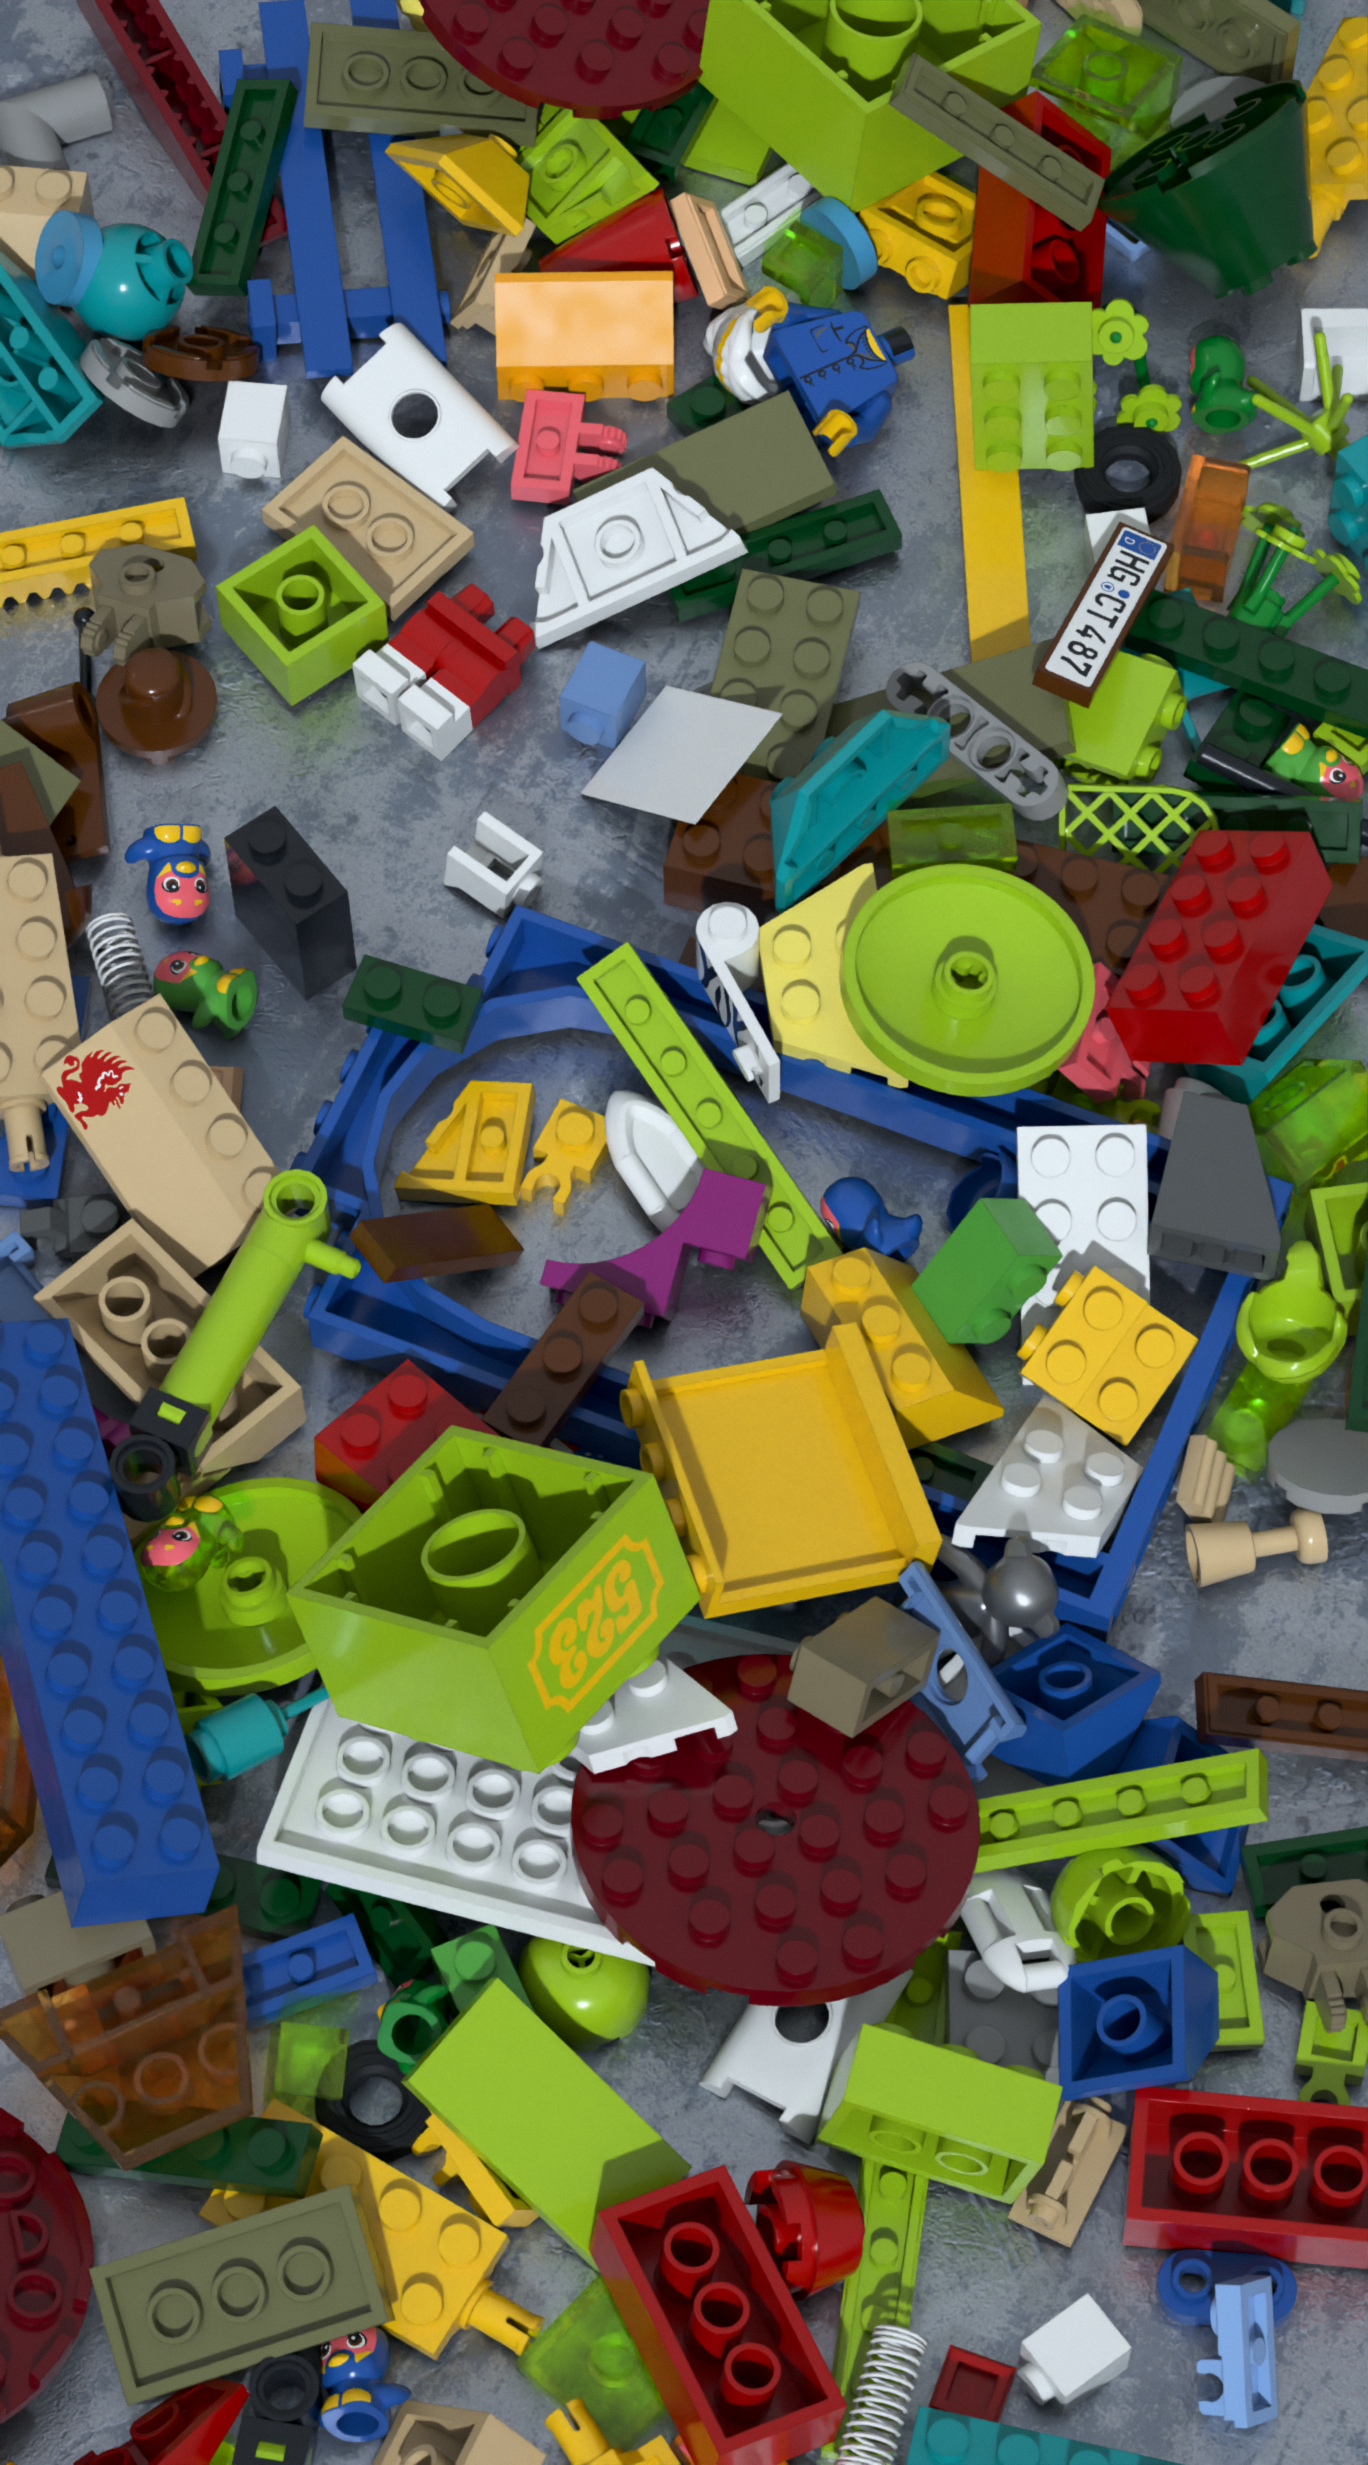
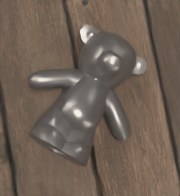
(1012, 1593)

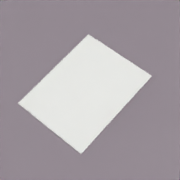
(681, 754)

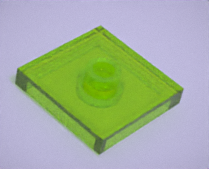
(595, 2359)

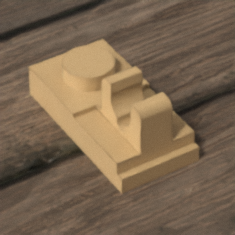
(500, 255)

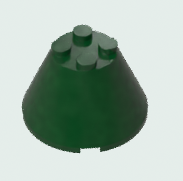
(1224, 193)

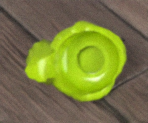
(1292, 1322)

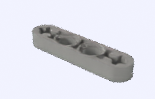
(979, 737)

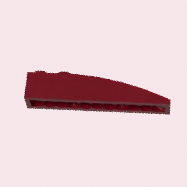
(168, 91)

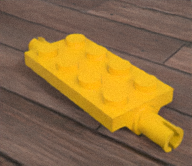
(1339, 126)
(427, 2247)

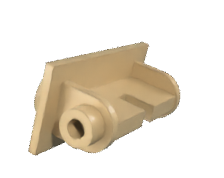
(1074, 2168)

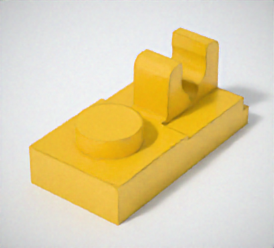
(488, 2192)

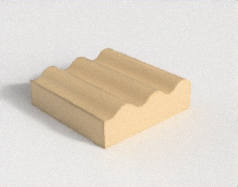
(1205, 1481)

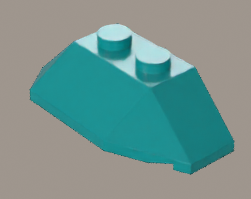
(40, 370)
(847, 795)

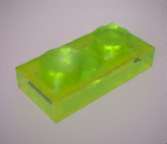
(952, 836)
(1252, 1417)

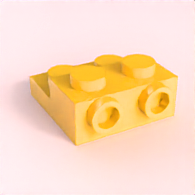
(925, 234)
(1105, 1354)

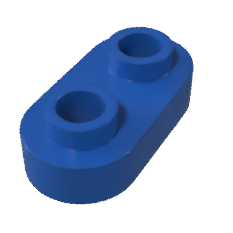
(1213, 2268)

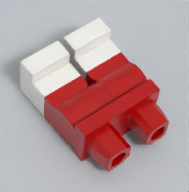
(445, 669)

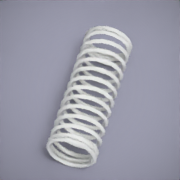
(108, 944)
(907, 2346)

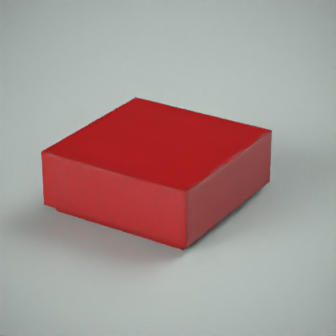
(972, 2385)

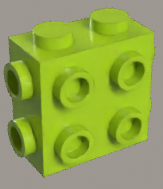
(1125, 723)

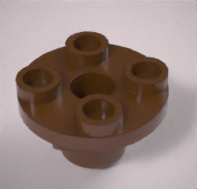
(157, 704)

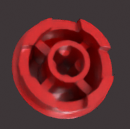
(808, 2224)

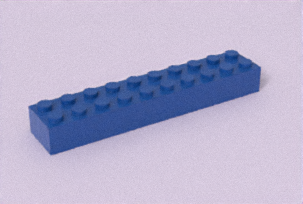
(87, 1656)

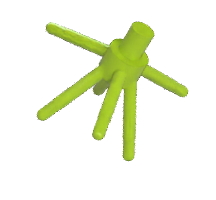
(1323, 430)

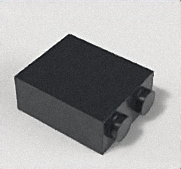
(290, 902)

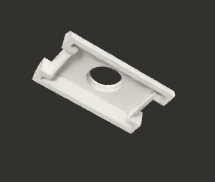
(449, 450)
(791, 2072)

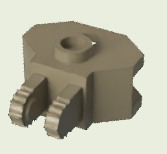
(143, 606)
(1320, 1950)

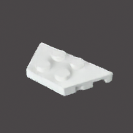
(622, 552)
(1054, 1486)
(648, 1717)

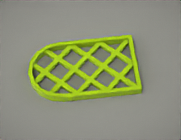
(1152, 791)

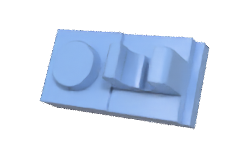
(1246, 2352)

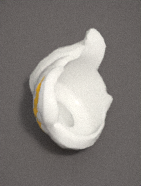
(739, 353)

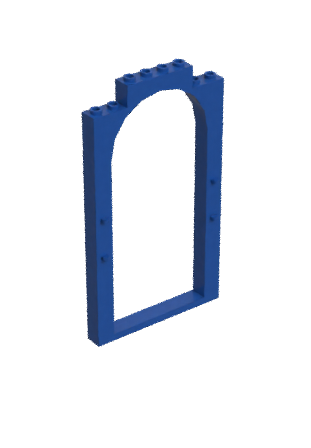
(534, 990)

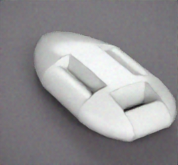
(651, 1155)
(1013, 1923)

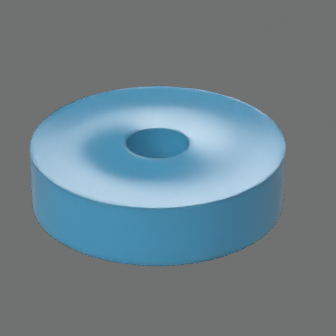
(841, 226)
(67, 257)

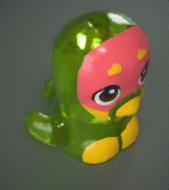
(191, 1543)

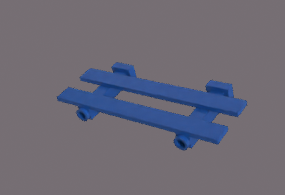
(320, 310)

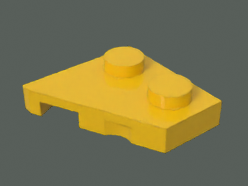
(477, 1149)

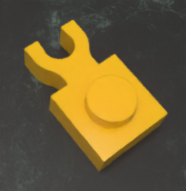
(568, 1149)

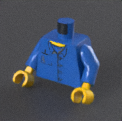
(831, 367)

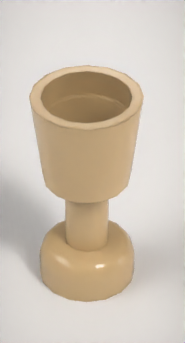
(1231, 1549)

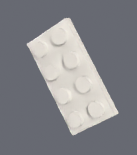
(1093, 1203)

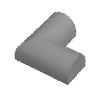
(47, 117)

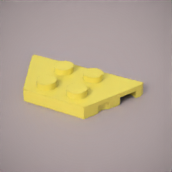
(801, 978)

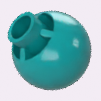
(135, 283)

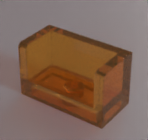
(1207, 527)

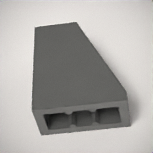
(1215, 1193)

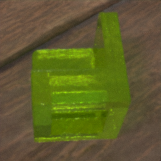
(806, 265)
(306, 2061)

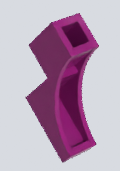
(719, 1221)

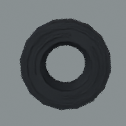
(1131, 444)
(383, 2141)

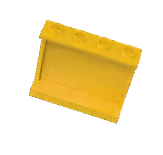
(783, 1475)

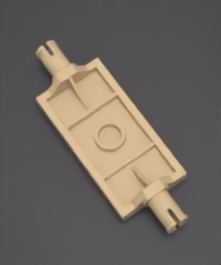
(35, 1001)

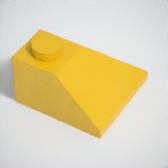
(469, 178)

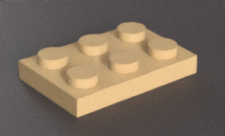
(374, 521)

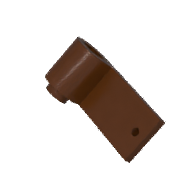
(67, 730)

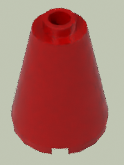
(631, 239)

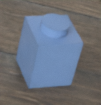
(602, 696)

